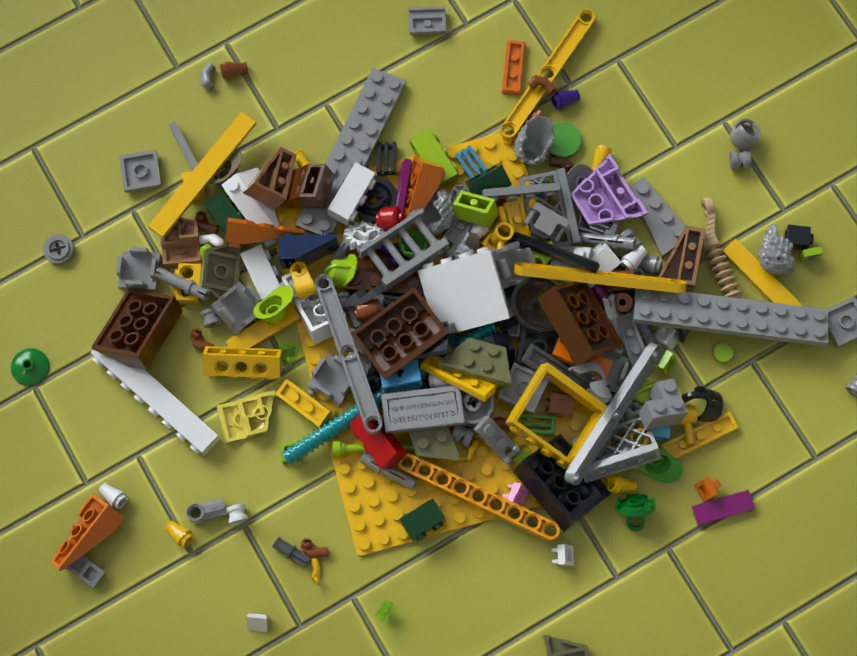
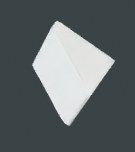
(667, 337)
(257, 622)

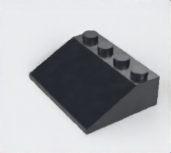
(547, 484)

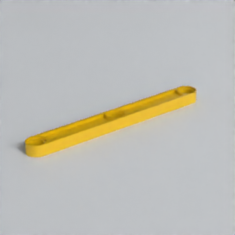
(555, 64)
(600, 277)

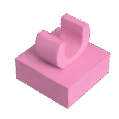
(517, 494)

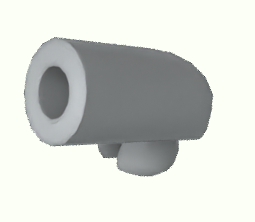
(205, 79)

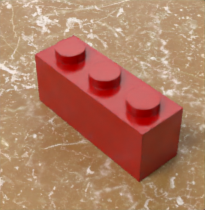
(382, 446)

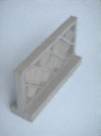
(564, 203)
(622, 460)

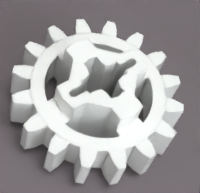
(361, 233)

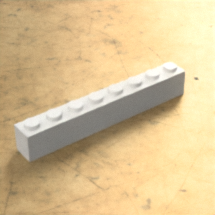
(161, 403)

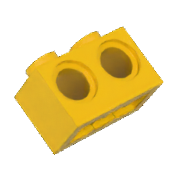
(184, 268)

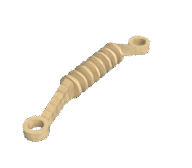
(710, 244)

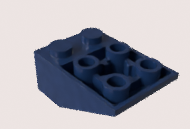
(305, 248)

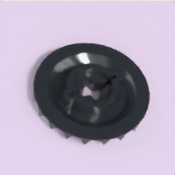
(387, 196)

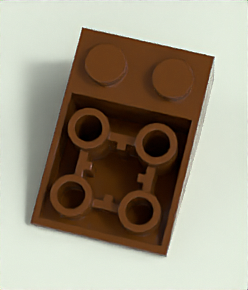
(309, 187)

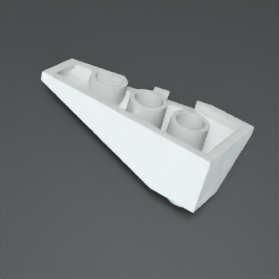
(249, 207)
(311, 313)

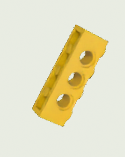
(250, 356)

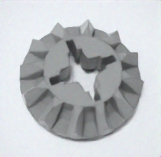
(51, 245)

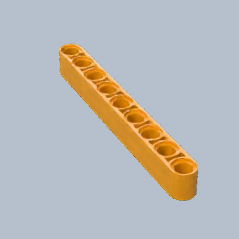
(485, 504)

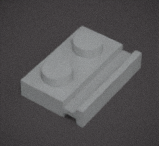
(427, 20)

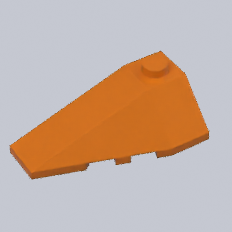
(424, 181)
(246, 232)
(95, 524)

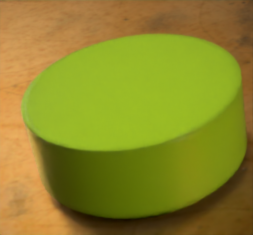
(723, 353)

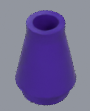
(564, 99)

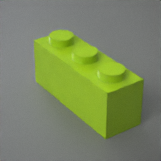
(427, 147)

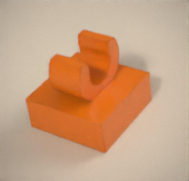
(707, 488)

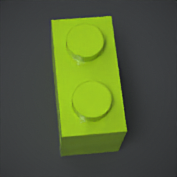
(475, 209)

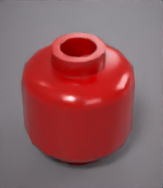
(389, 217)

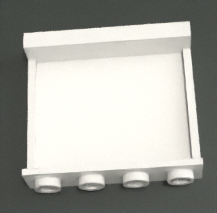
(465, 290)

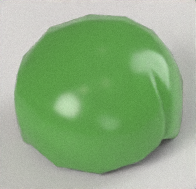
(419, 239)

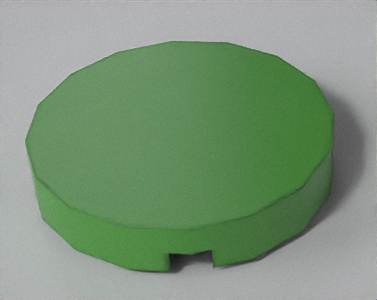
(566, 140)

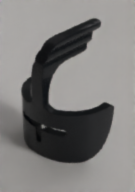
(713, 408)

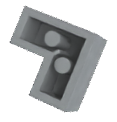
(665, 406)

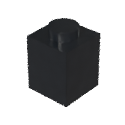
(799, 236)

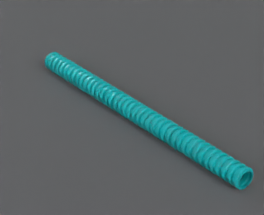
(342, 422)

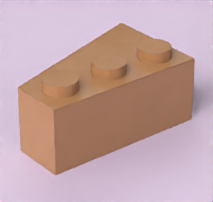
(273, 179)
(685, 257)

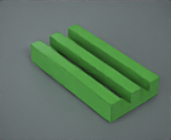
(543, 425)

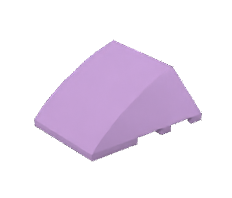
(606, 196)

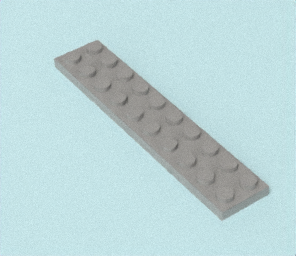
(356, 141)
(732, 316)

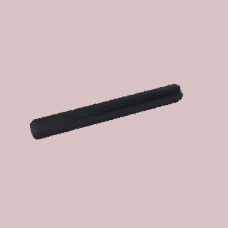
(556, 252)

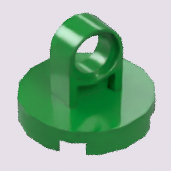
(635, 506)

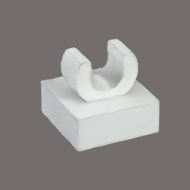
(565, 555)

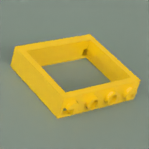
(573, 389)

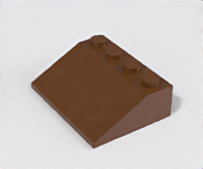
(369, 276)
(580, 321)
(138, 328)
(399, 333)

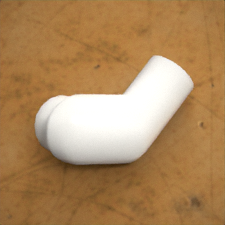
(211, 239)

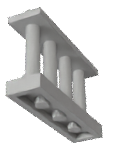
(405, 268)

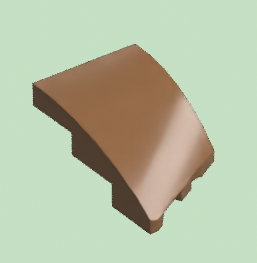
(181, 244)

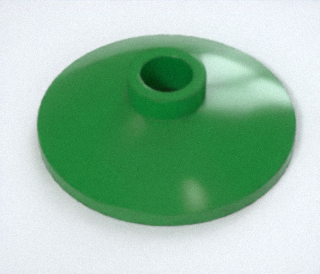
(37, 371)

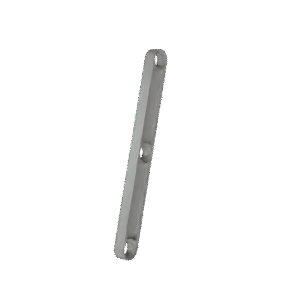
(352, 366)
(613, 414)

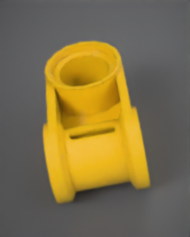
(302, 281)

